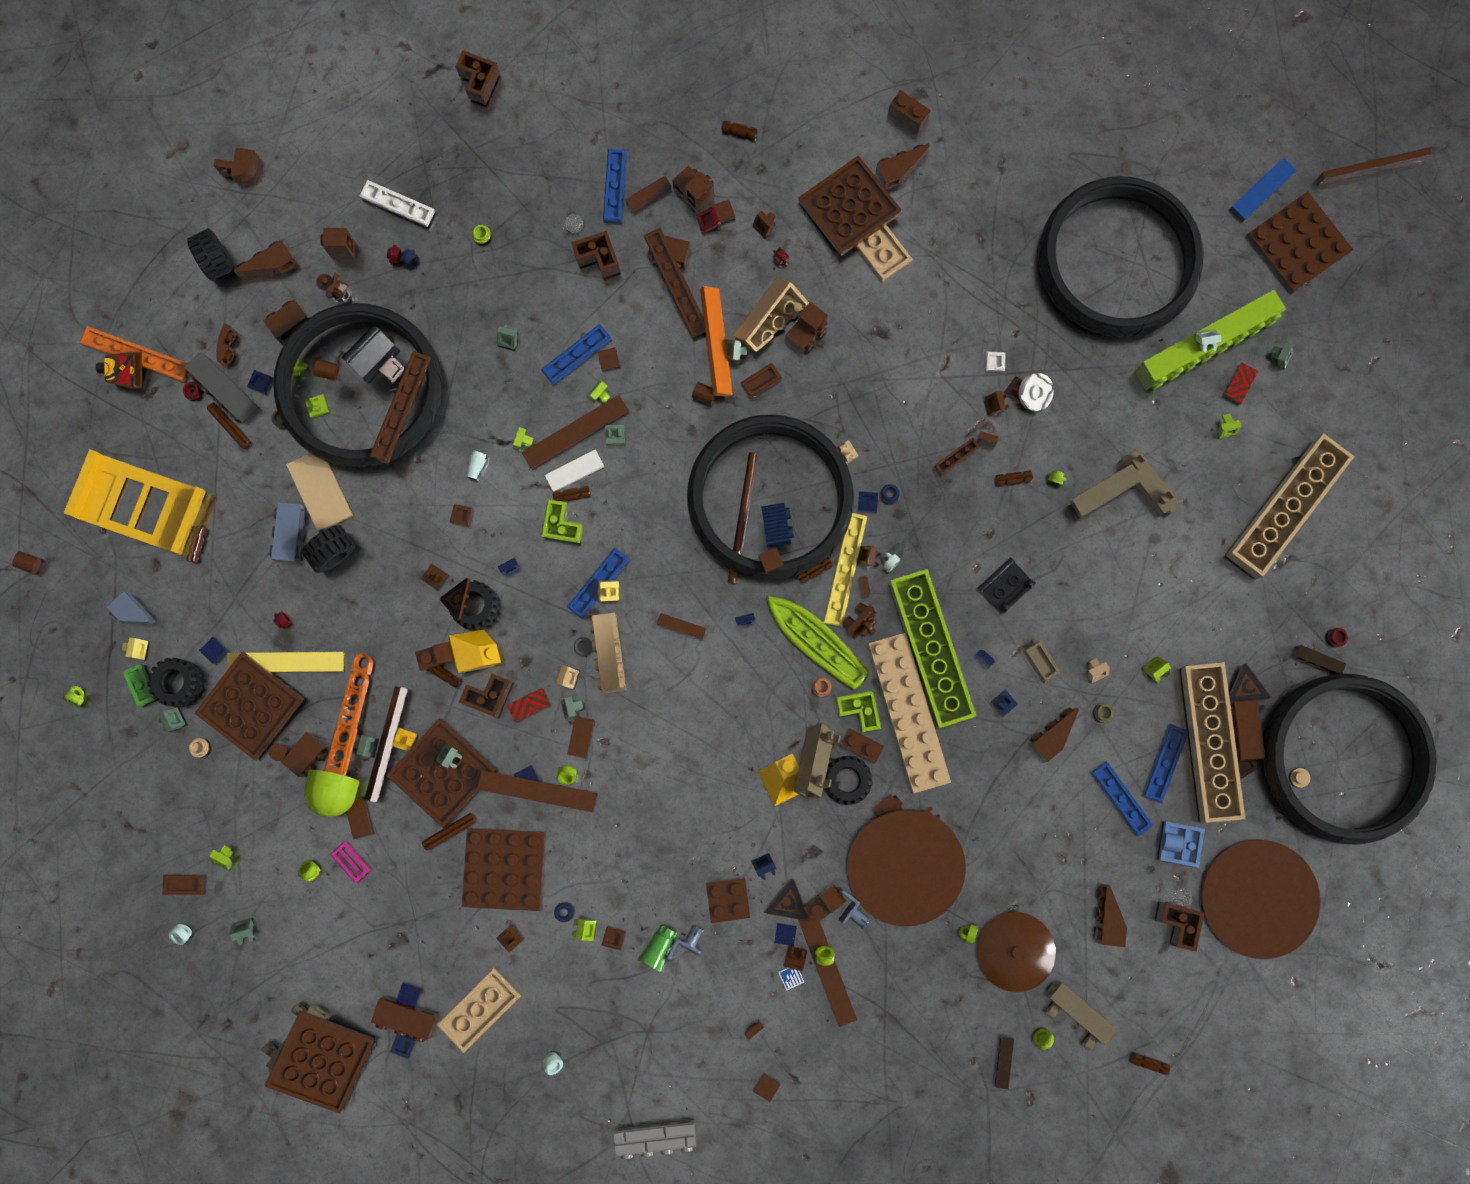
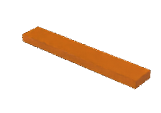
(716, 341)
(150, 359)

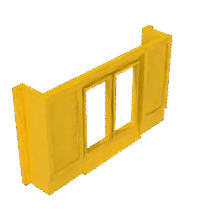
(100, 488)

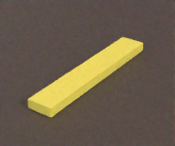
(845, 571)
(296, 661)

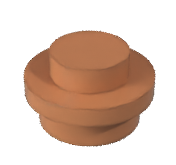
(821, 687)

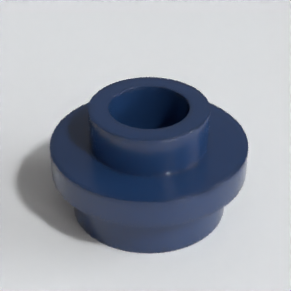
(407, 256)
(893, 489)
(557, 912)

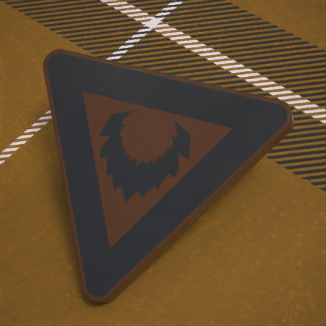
(455, 598)
(1247, 687)
(788, 903)

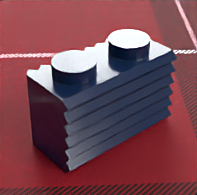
(776, 524)

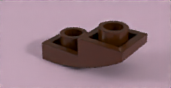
(224, 352)

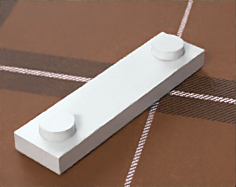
(397, 203)

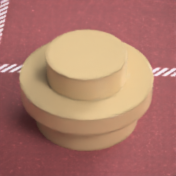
(198, 747)
(1300, 777)

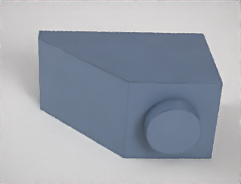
(129, 610)

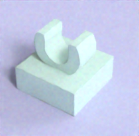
(1208, 337)

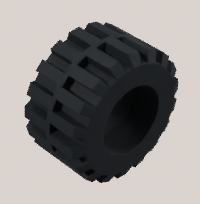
(209, 254)
(328, 549)
(489, 611)
(160, 677)
(863, 773)

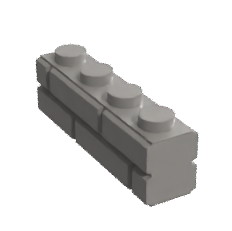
(655, 1138)

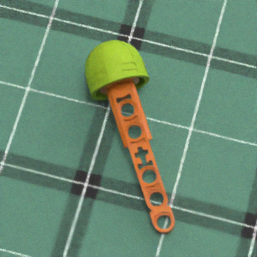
(331, 791)

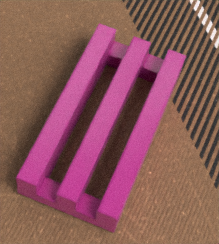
(340, 849)

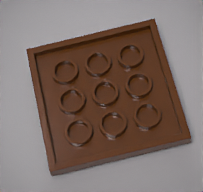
(850, 205)
(1299, 242)
(249, 706)
(433, 786)
(503, 869)
(319, 1062)

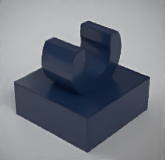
(1004, 703)
(764, 865)

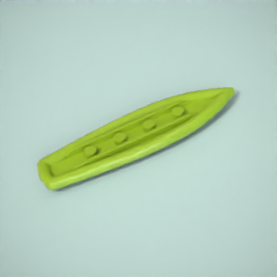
(817, 641)

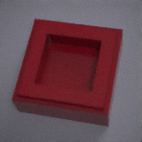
(708, 219)

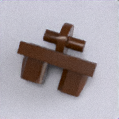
(333, 286)
(863, 623)

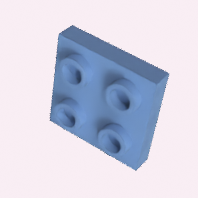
(1181, 844)

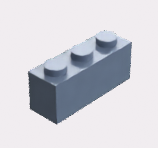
(287, 533)

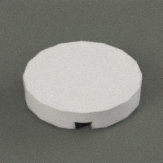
(1036, 391)

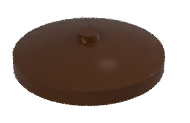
(1015, 951)

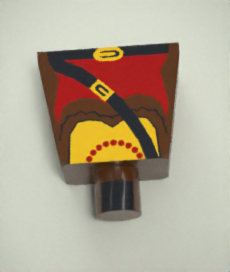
(122, 369)

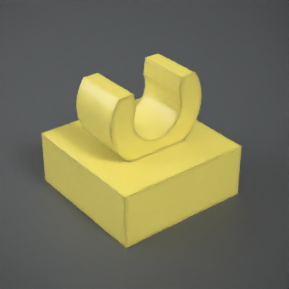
(608, 590)
(135, 648)

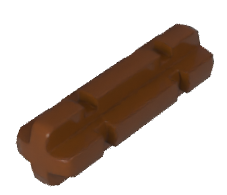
(739, 129)
(1016, 477)
(571, 493)
(196, 544)
(826, 564)
(445, 675)
(1150, 1064)

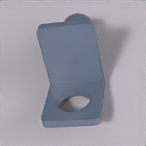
(852, 912)
(689, 942)

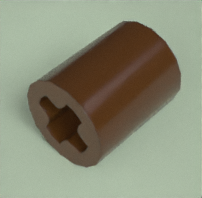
(326, 370)
(703, 393)
(26, 562)
(278, 751)

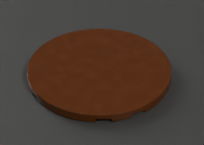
(906, 867)
(1260, 899)

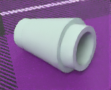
(475, 463)

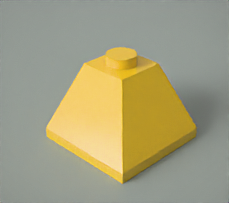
(473, 651)
(780, 779)

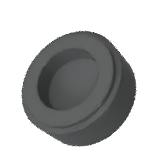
(583, 646)

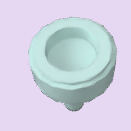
(891, 563)
(180, 934)
(552, 1063)

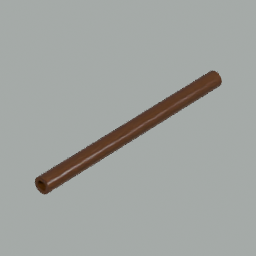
(743, 511)

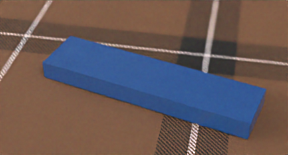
(614, 185)
(1263, 189)
(576, 354)
(589, 592)
(1165, 763)
(1121, 798)

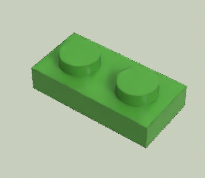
(137, 681)

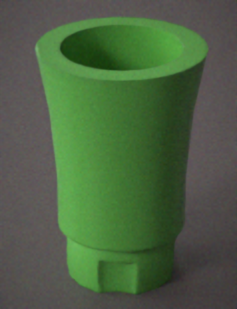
(658, 948)

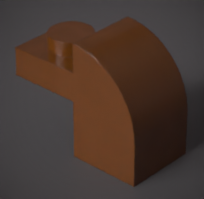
(241, 168)
(435, 656)
(824, 904)

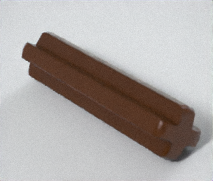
(228, 425)
(448, 831)

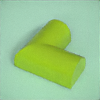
(555, 526)
(864, 705)

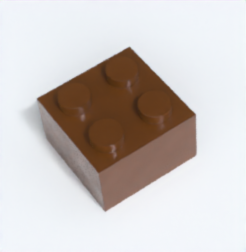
(727, 900)

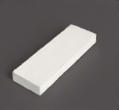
(574, 471)

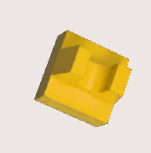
(404, 739)

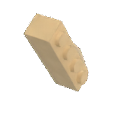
(770, 314)
(608, 653)

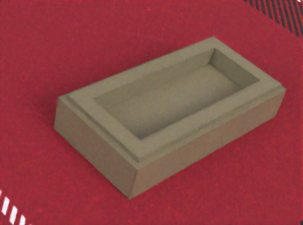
(1042, 661)

